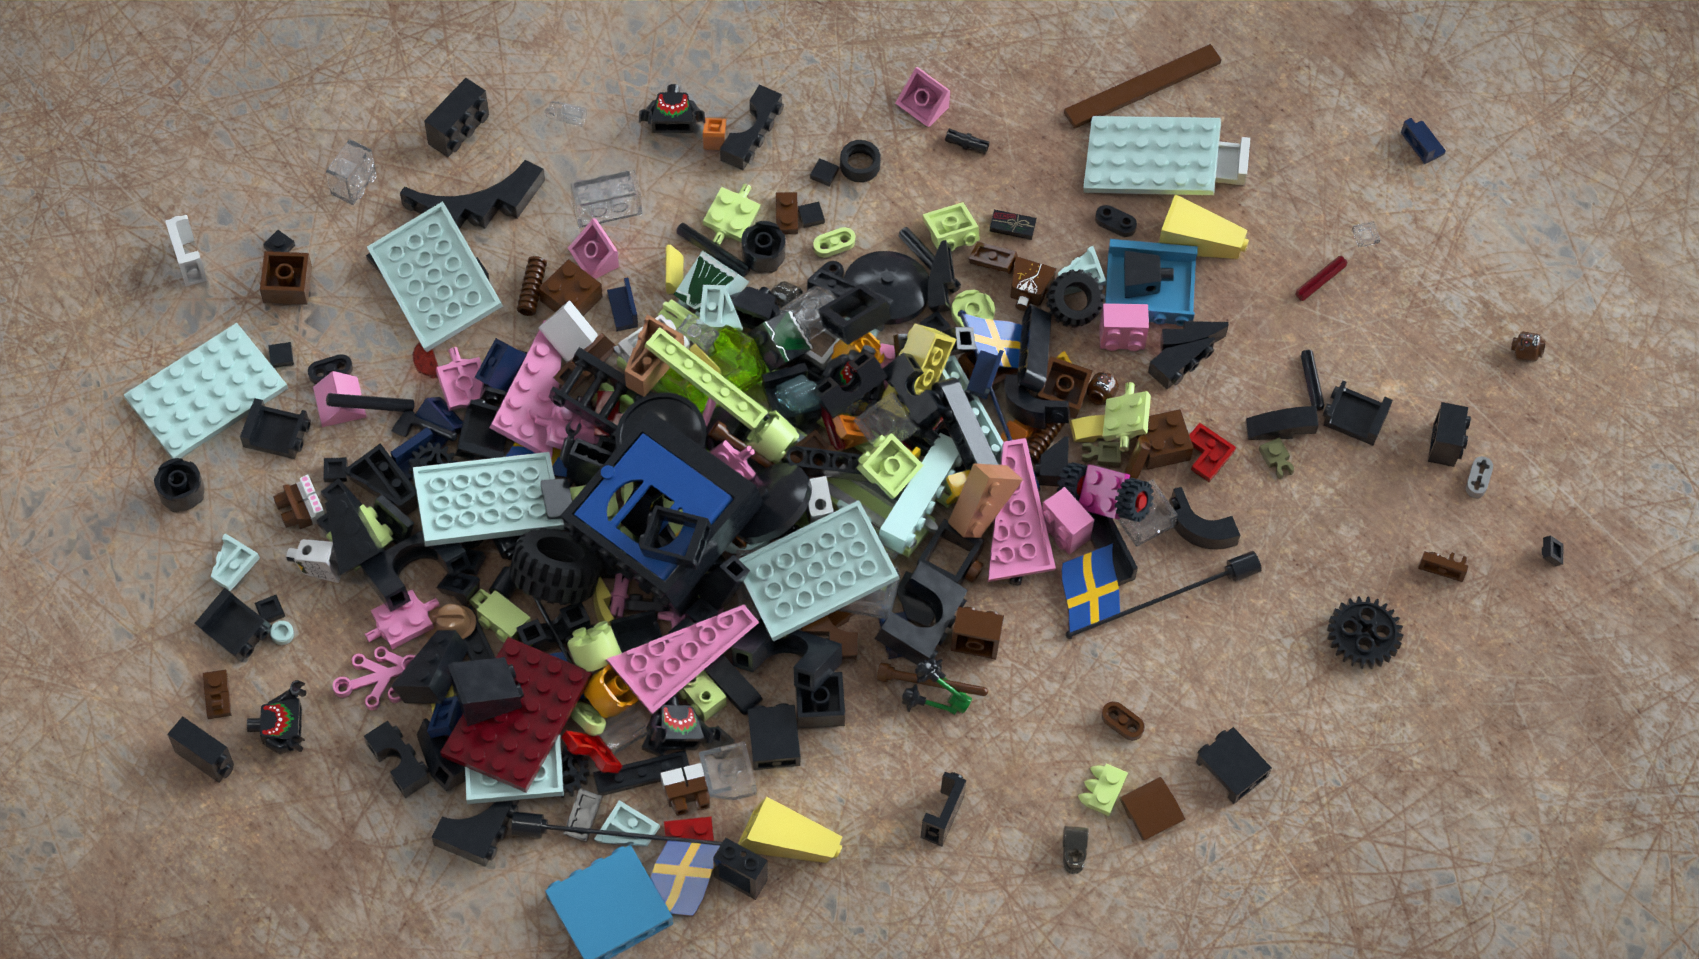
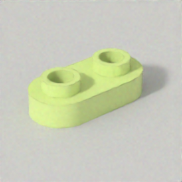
(832, 241)
(588, 719)

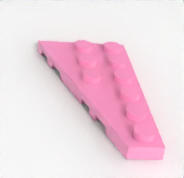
(530, 397)
(1019, 529)
(671, 662)

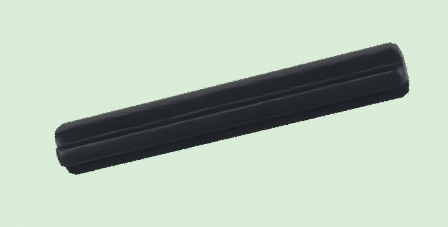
(713, 249)
(921, 251)
(369, 402)

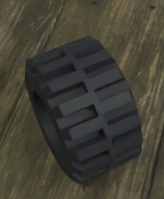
(1084, 282)

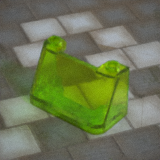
(734, 355)

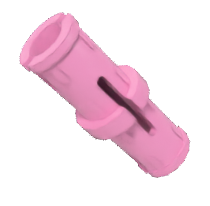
(618, 596)

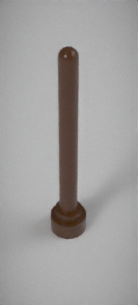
(720, 432)
(888, 673)

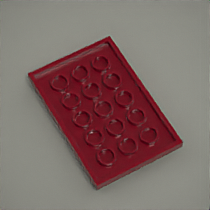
(519, 741)

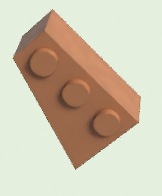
(644, 367)
(983, 498)

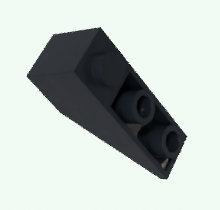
(1176, 361)
(445, 772)

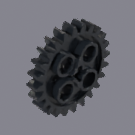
(1365, 632)

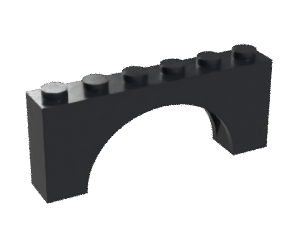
(721, 579)
(476, 836)

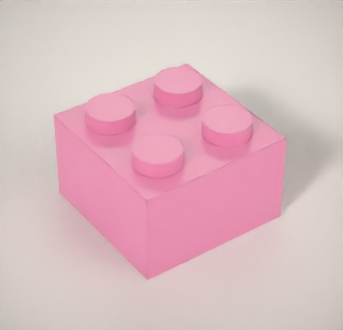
(1124, 326)
(1067, 521)

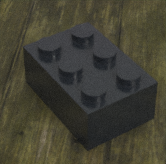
(457, 117)

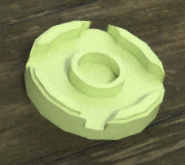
(973, 304)

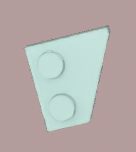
(1089, 263)
(718, 308)
(232, 562)
(627, 819)

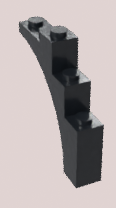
(479, 208)

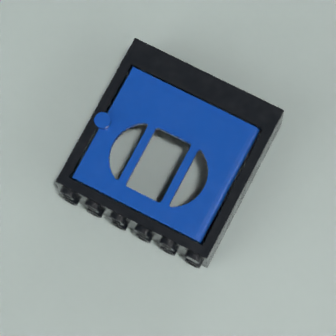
(645, 460)

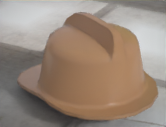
(452, 618)

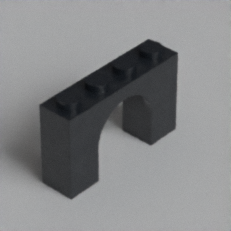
(384, 569)
(943, 597)
(818, 654)

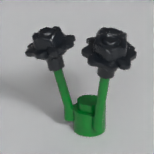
(932, 670)

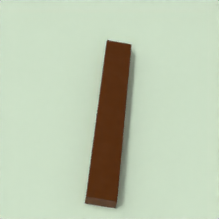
(1142, 86)

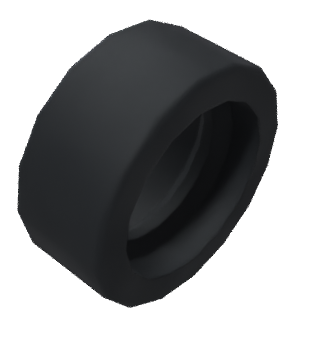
(860, 175)

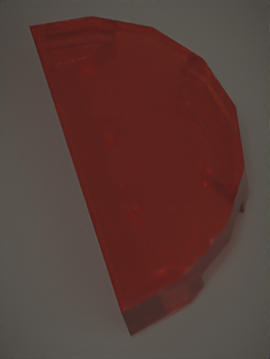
(425, 361)

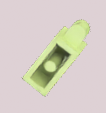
(498, 614)

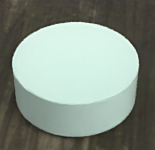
(281, 632)

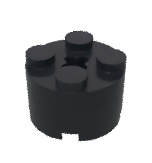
(763, 246)
(179, 485)

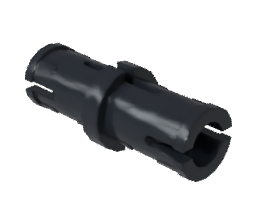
(967, 141)

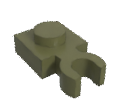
(1106, 453)
(1276, 455)

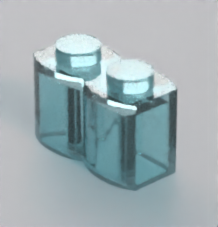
(797, 394)

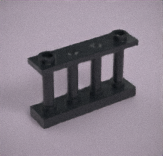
(603, 374)

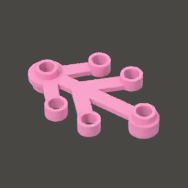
(380, 675)

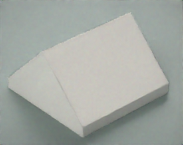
(568, 331)

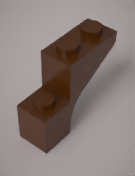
(601, 348)
(824, 627)

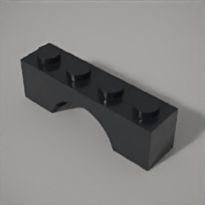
(740, 147)

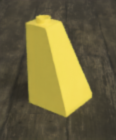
(1198, 227)
(787, 834)

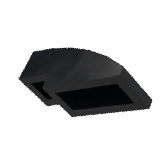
(941, 279)
(1192, 332)
(1282, 423)

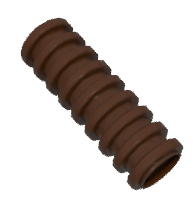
(530, 287)
(1042, 440)

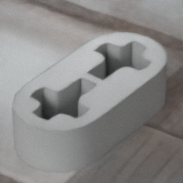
(1483, 478)

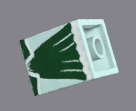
(707, 272)

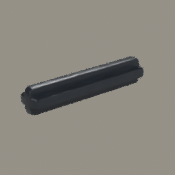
(1312, 379)

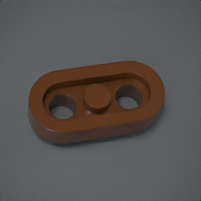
(1124, 720)

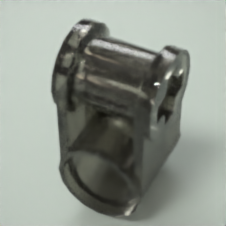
(1074, 846)

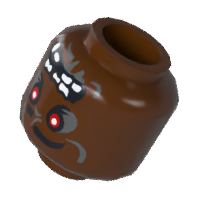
(1528, 346)
(1102, 387)

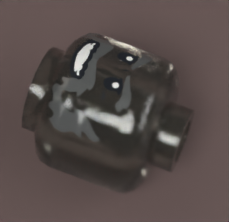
(785, 293)

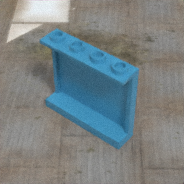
(1176, 297)
(609, 905)

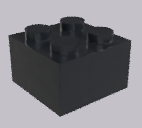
(1449, 434)
(822, 707)

